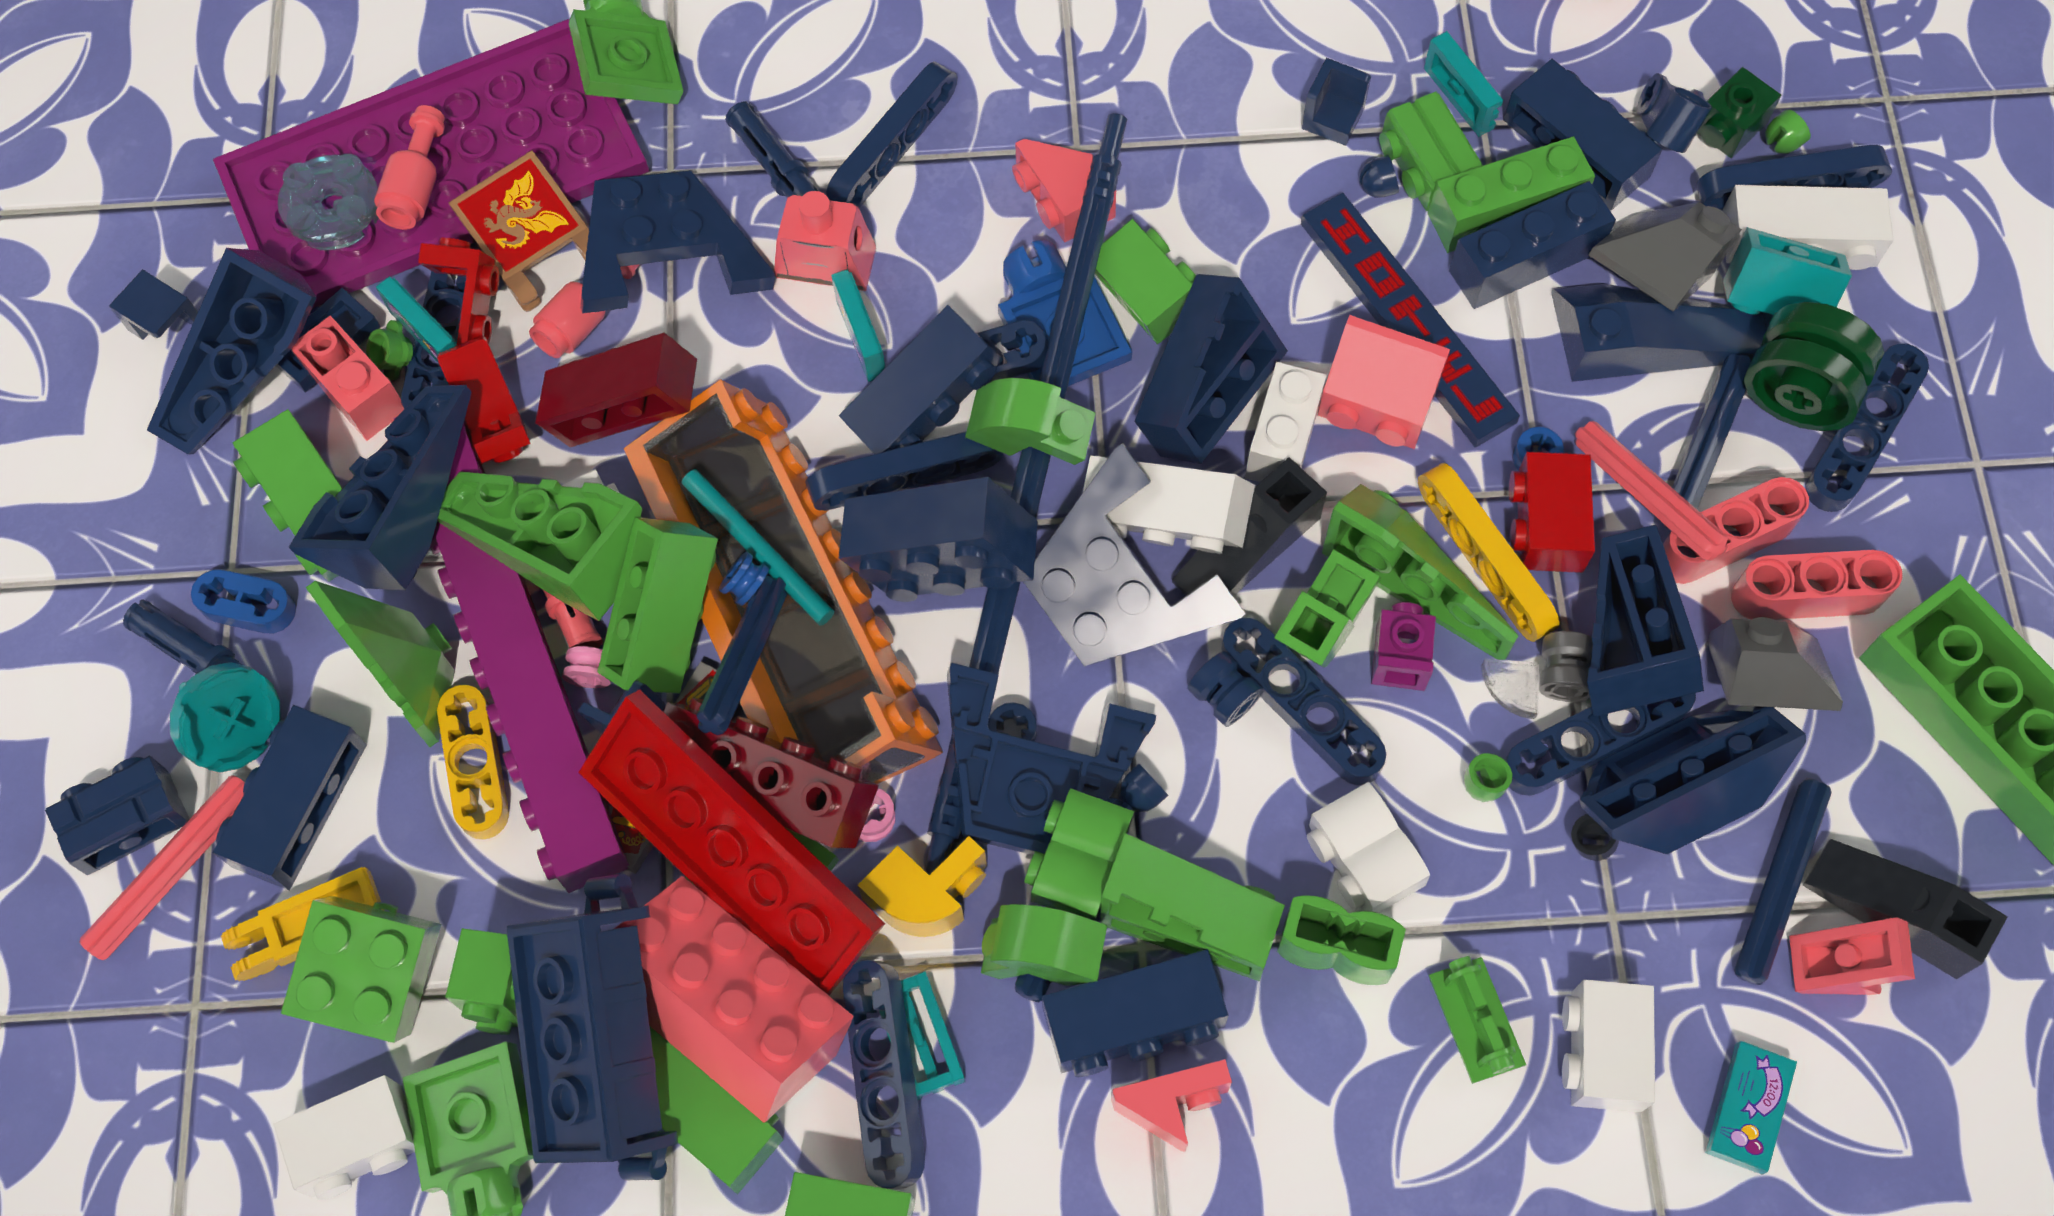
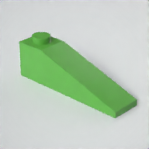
(547, 532)
(396, 652)

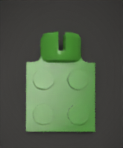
(624, 52)
(472, 1130)

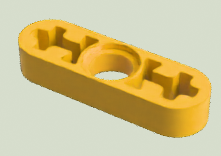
(464, 800)

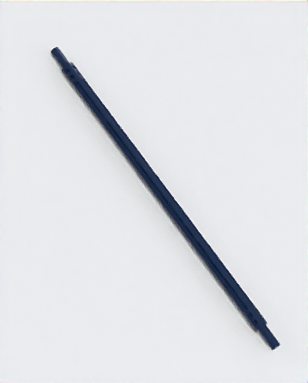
(1033, 463)

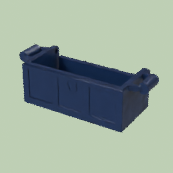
(588, 1036)

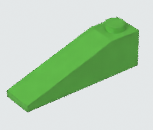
(1414, 569)

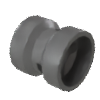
(1567, 666)

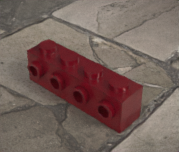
(798, 790)

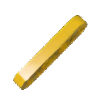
(1488, 552)

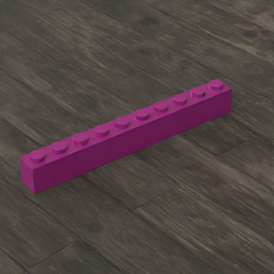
(528, 704)

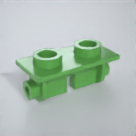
(1476, 1019)

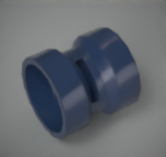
(1225, 688)

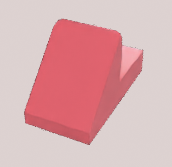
(1852, 958)
(1156, 1101)

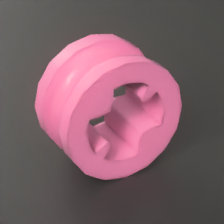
(584, 667)
(876, 830)

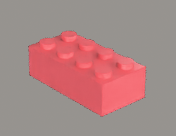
(733, 1001)

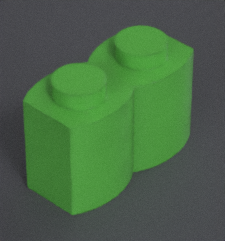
(1079, 854)
(1355, 944)

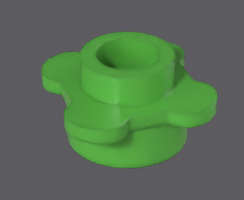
(389, 349)

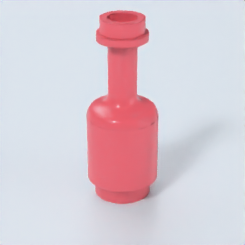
(410, 174)
(560, 323)

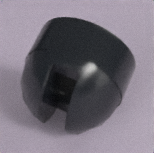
(1588, 828)

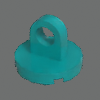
(224, 716)

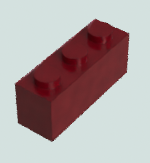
(617, 390)

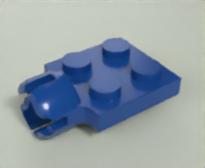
(1035, 298)

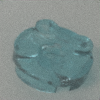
(311, 183)

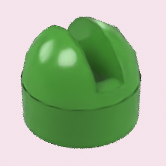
(1788, 131)
(1494, 774)

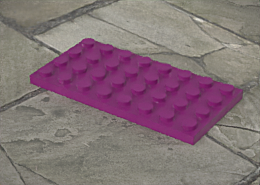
(494, 113)

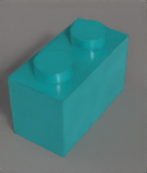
(1780, 272)

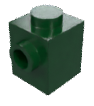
(1738, 112)

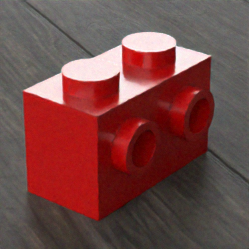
(1553, 512)

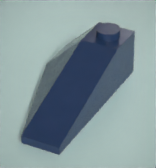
(236, 339)
(390, 508)

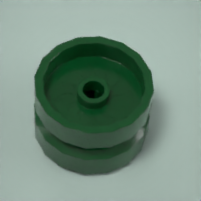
(1814, 366)

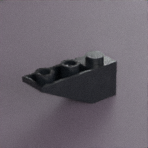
(1279, 514)
(1943, 920)

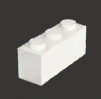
(1830, 218)
(1184, 505)

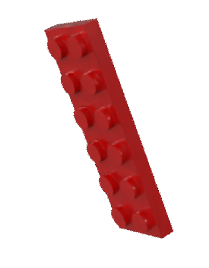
(728, 843)

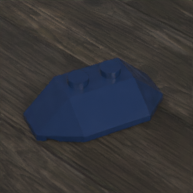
(1692, 777)

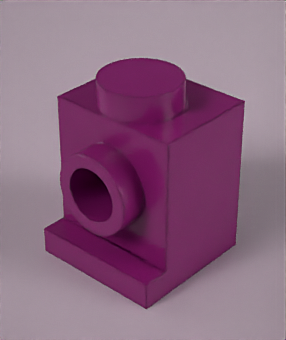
(1402, 663)

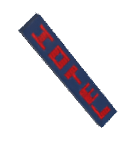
(1400, 305)

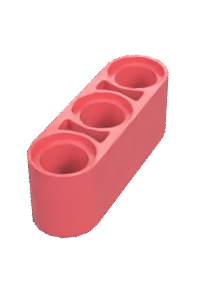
(1752, 519)
(1835, 571)

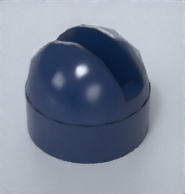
(1379, 178)
(1141, 790)

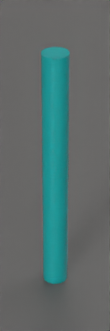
(757, 546)

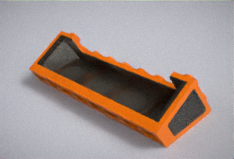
(812, 681)

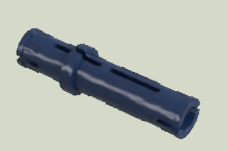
(787, 175)
(175, 638)

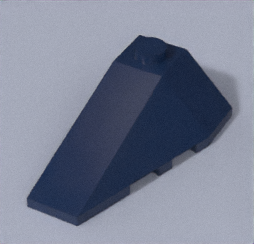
(1628, 332)

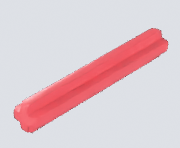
(1652, 491)
(162, 871)

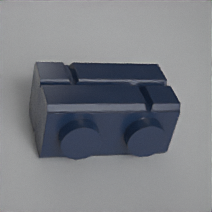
(116, 814)

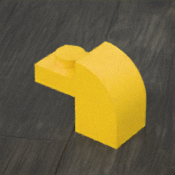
(923, 902)

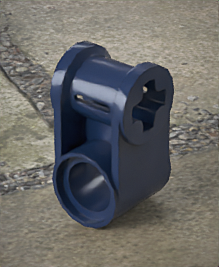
(1672, 113)

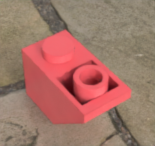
(1056, 181)
(348, 377)

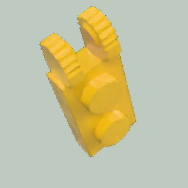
(286, 920)

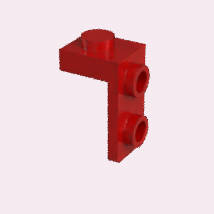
(482, 282)
(491, 412)

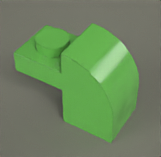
(1030, 413)
(1328, 611)
(1043, 944)

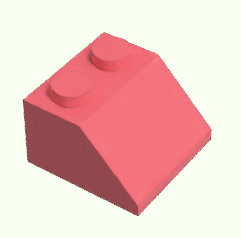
(1382, 382)

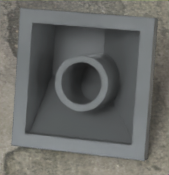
(1669, 250)
(1772, 666)

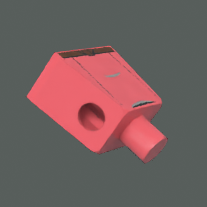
(823, 239)

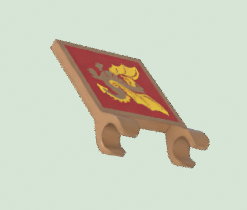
(520, 221)

